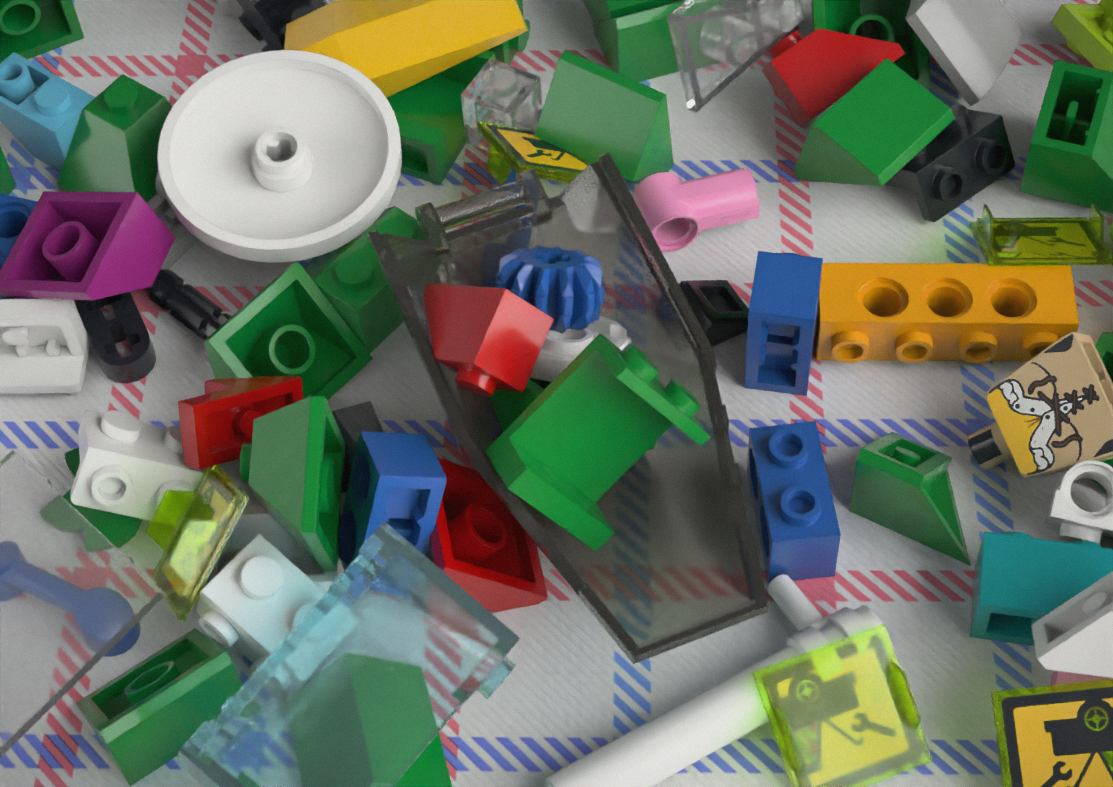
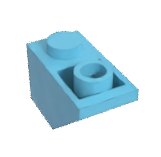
(40, 109)

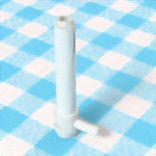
(715, 715)

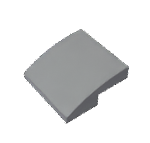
(967, 40)

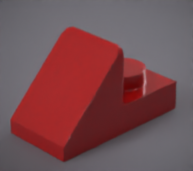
(224, 417)

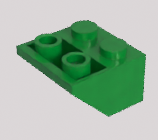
(1073, 139)

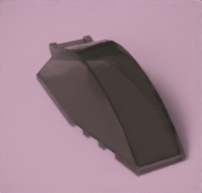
(681, 536)

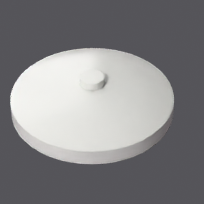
(280, 156)

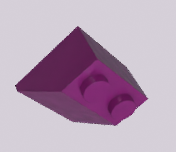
(86, 247)

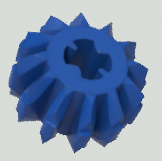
(555, 282)

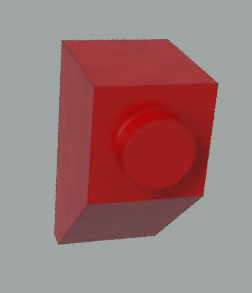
(822, 68)
(485, 335)

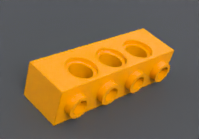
(942, 311)

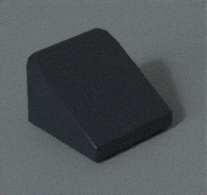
(716, 308)

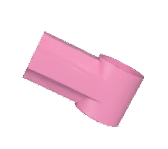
(682, 209)

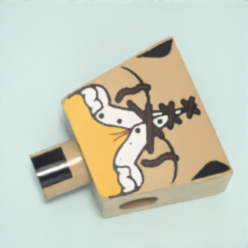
(1050, 412)

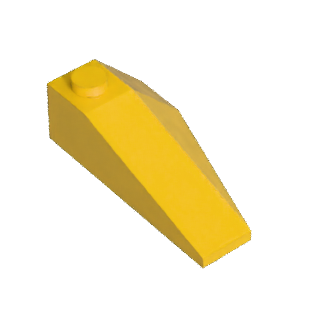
(404, 39)

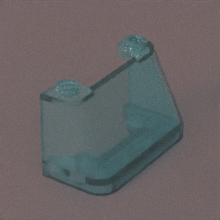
(357, 680)

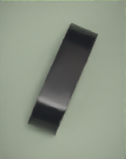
(105, 335)

